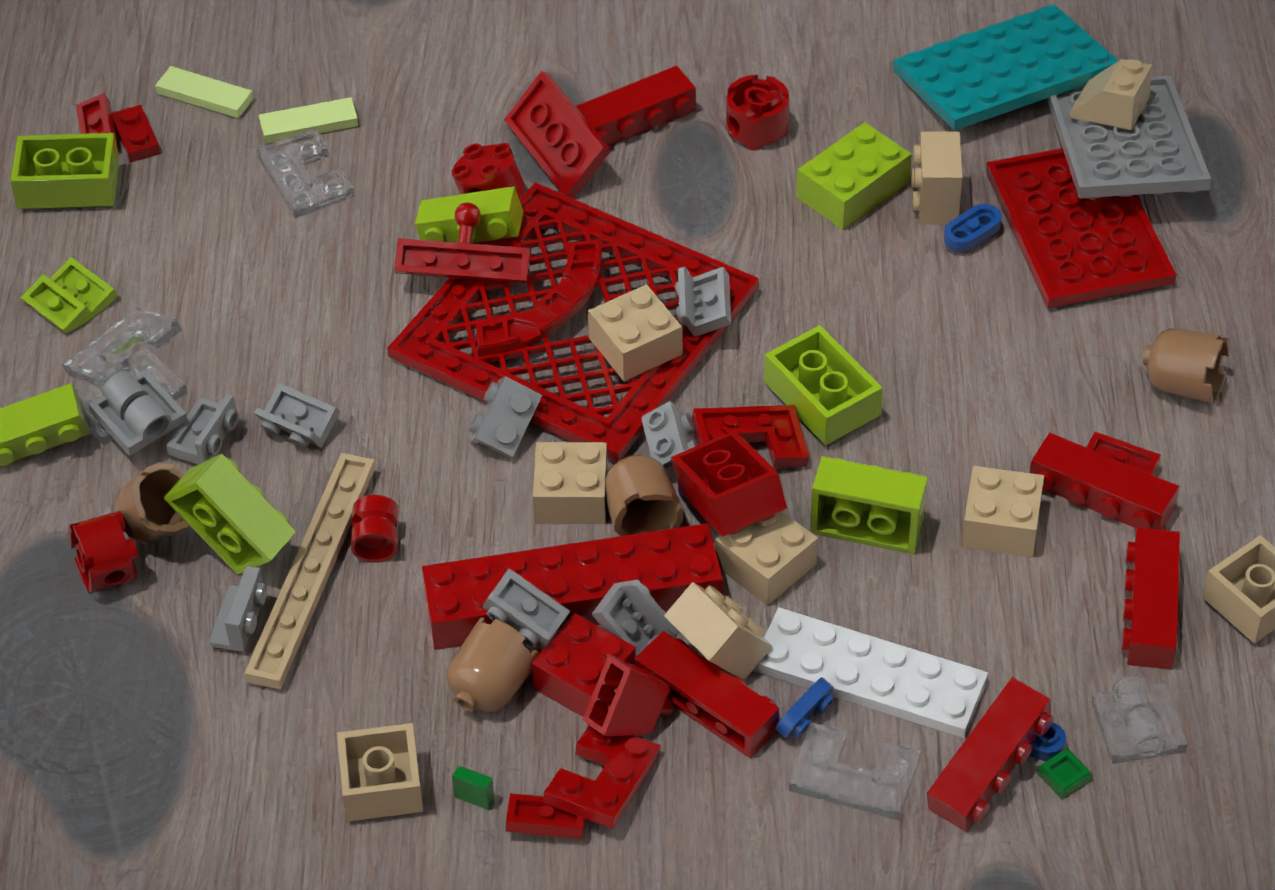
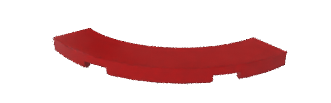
(550, 311)

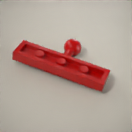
(462, 258)

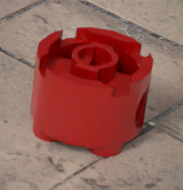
(757, 111)
(487, 169)
(103, 551)

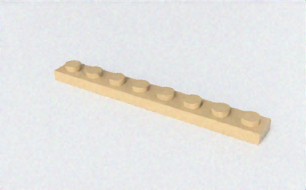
(309, 572)

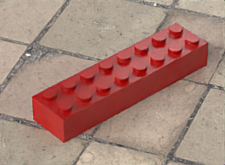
(572, 575)

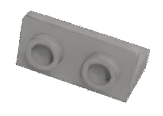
(703, 300)
(298, 415)
(505, 416)
(204, 430)
(668, 432)
(525, 609)
(239, 612)
(632, 614)

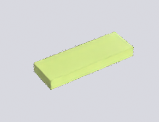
(204, 92)
(323, 116)

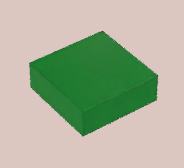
(1064, 773)
(473, 787)

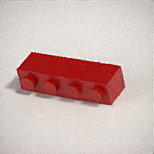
(640, 105)
(1104, 484)
(1153, 598)
(710, 694)
(990, 754)

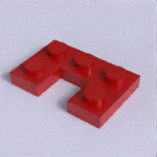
(772, 424)
(606, 798)

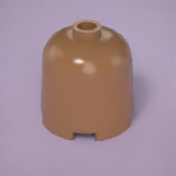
(1187, 363)
(641, 496)
(143, 504)
(489, 667)

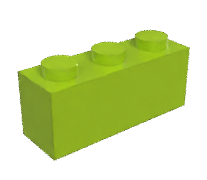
(499, 216)
(41, 423)

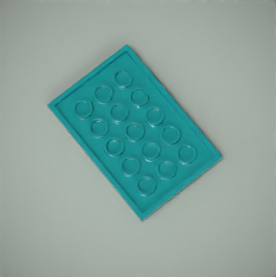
(1003, 66)

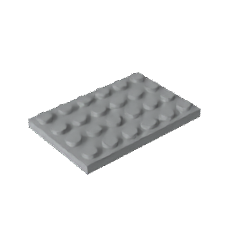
(1150, 159)

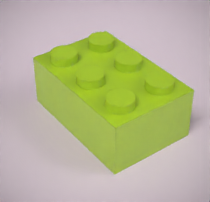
(65, 170)
(853, 175)
(823, 384)
(868, 504)
(230, 513)

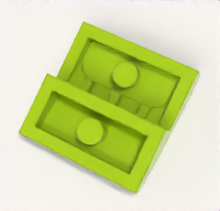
(70, 296)

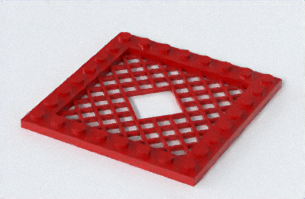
(422, 349)

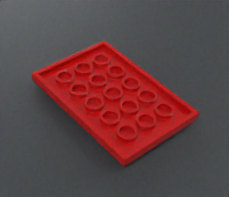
(1074, 243)

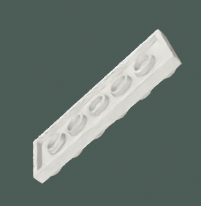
(873, 672)

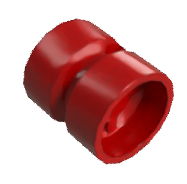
(374, 528)

